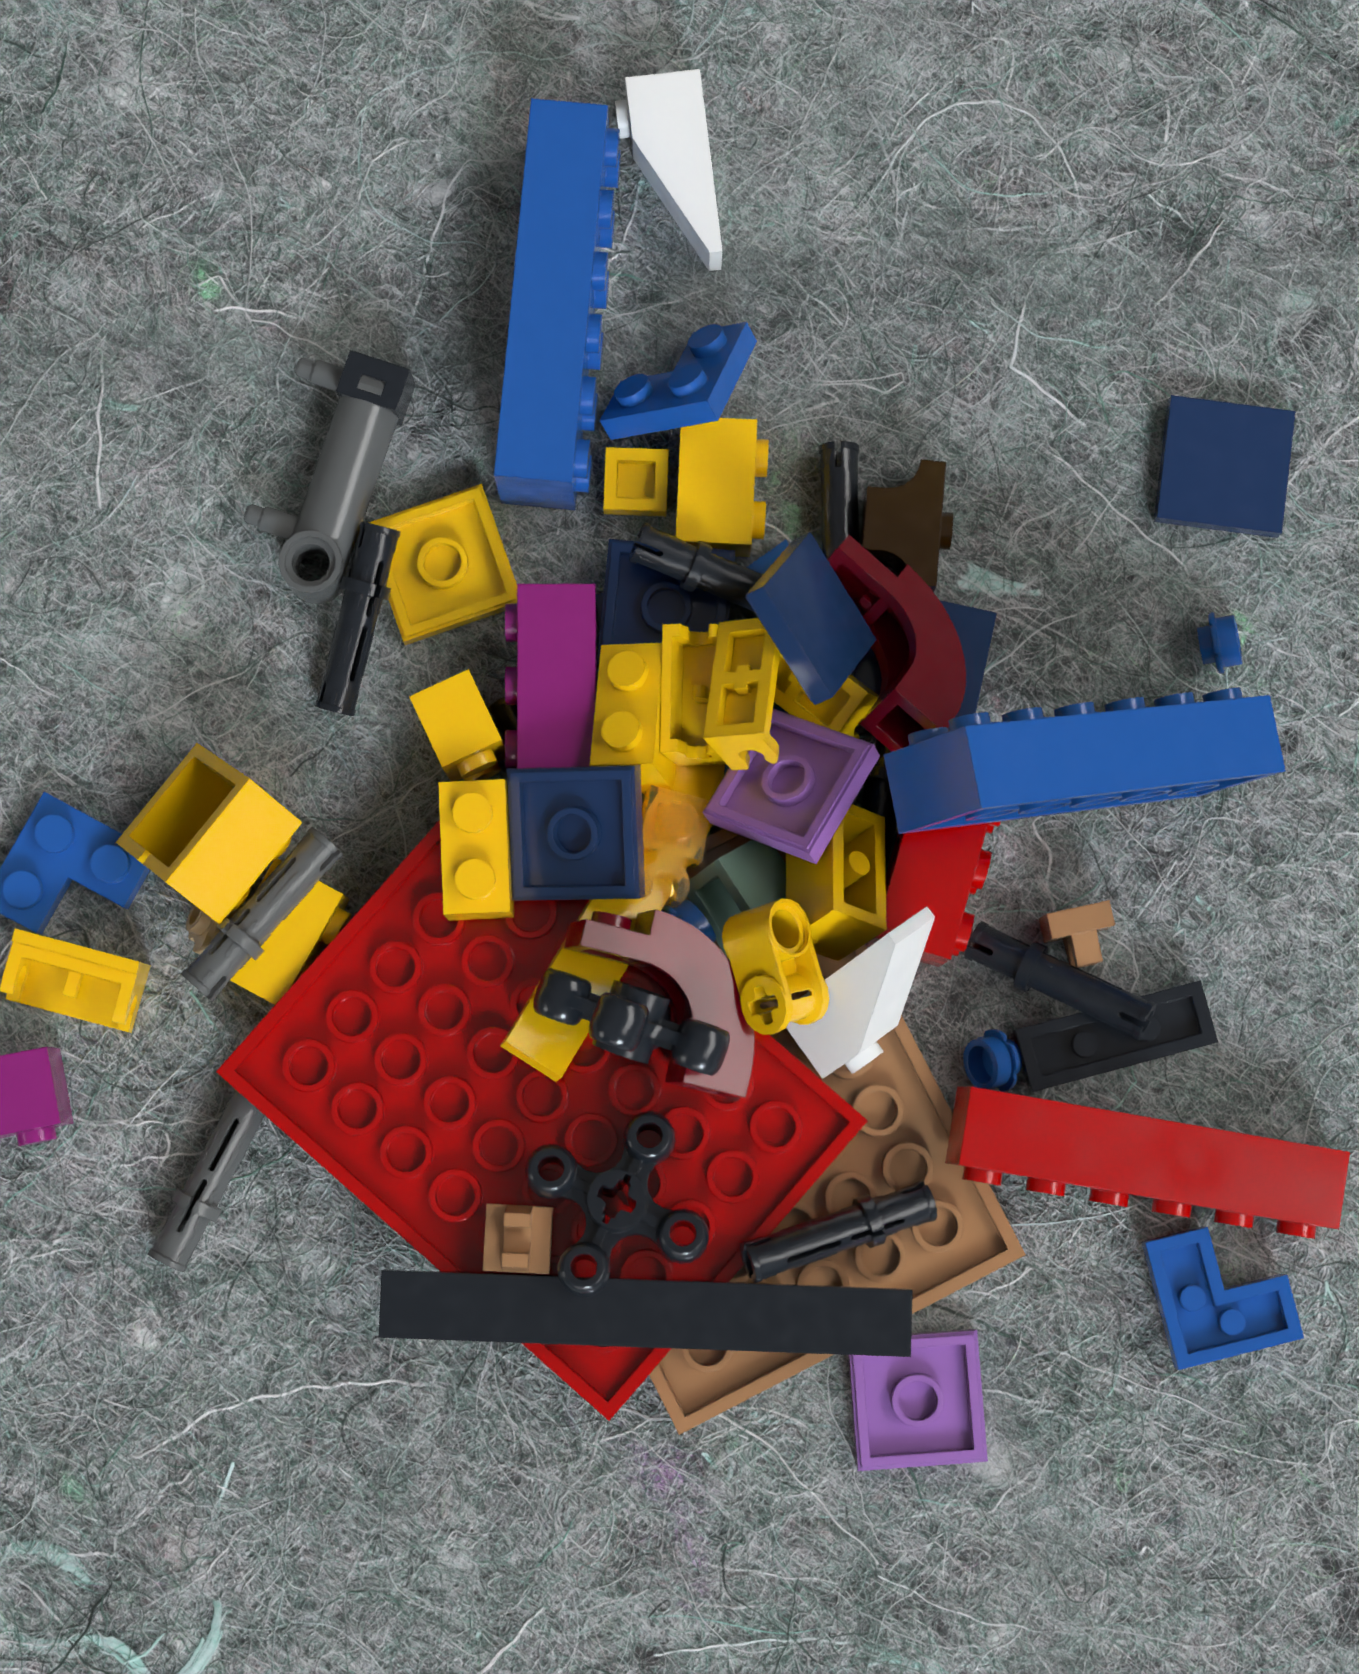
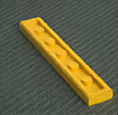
(552, 1044)

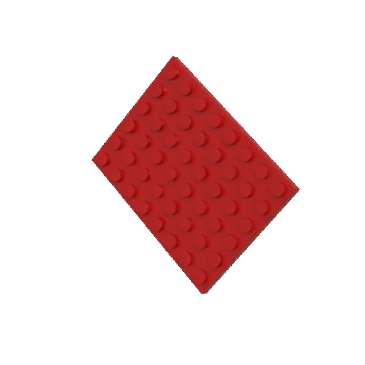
(404, 1095)

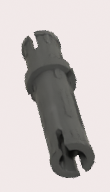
(262, 913)
(207, 1184)

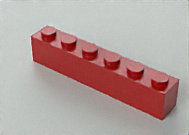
(1146, 1158)

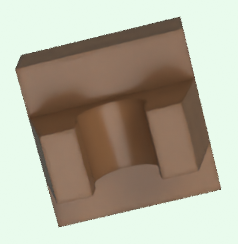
(1079, 931)
(518, 1238)

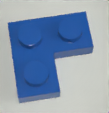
(689, 393)
(58, 848)
(1202, 1316)

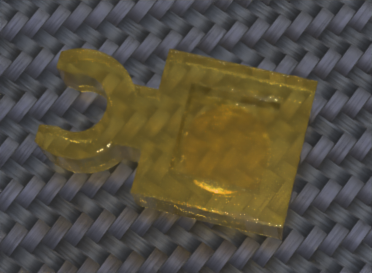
(672, 838)

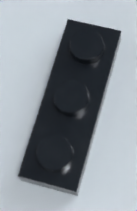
(1086, 1047)

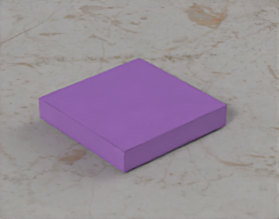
(802, 795)
(920, 1405)

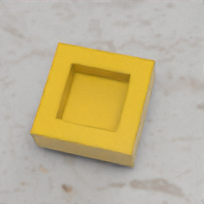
(636, 481)

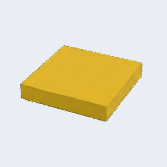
(447, 565)

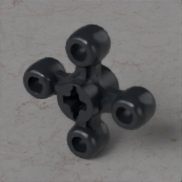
(631, 1021)
(588, 1187)

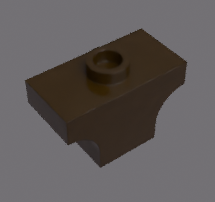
(908, 522)

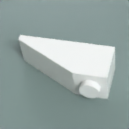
(672, 150)
(865, 999)

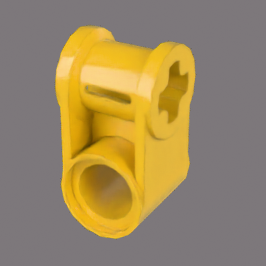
(770, 961)

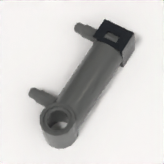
(369, 407)

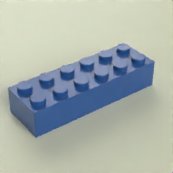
(553, 305)
(1081, 759)

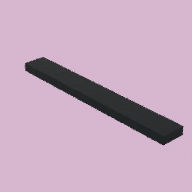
(647, 1313)

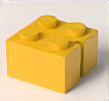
(209, 833)

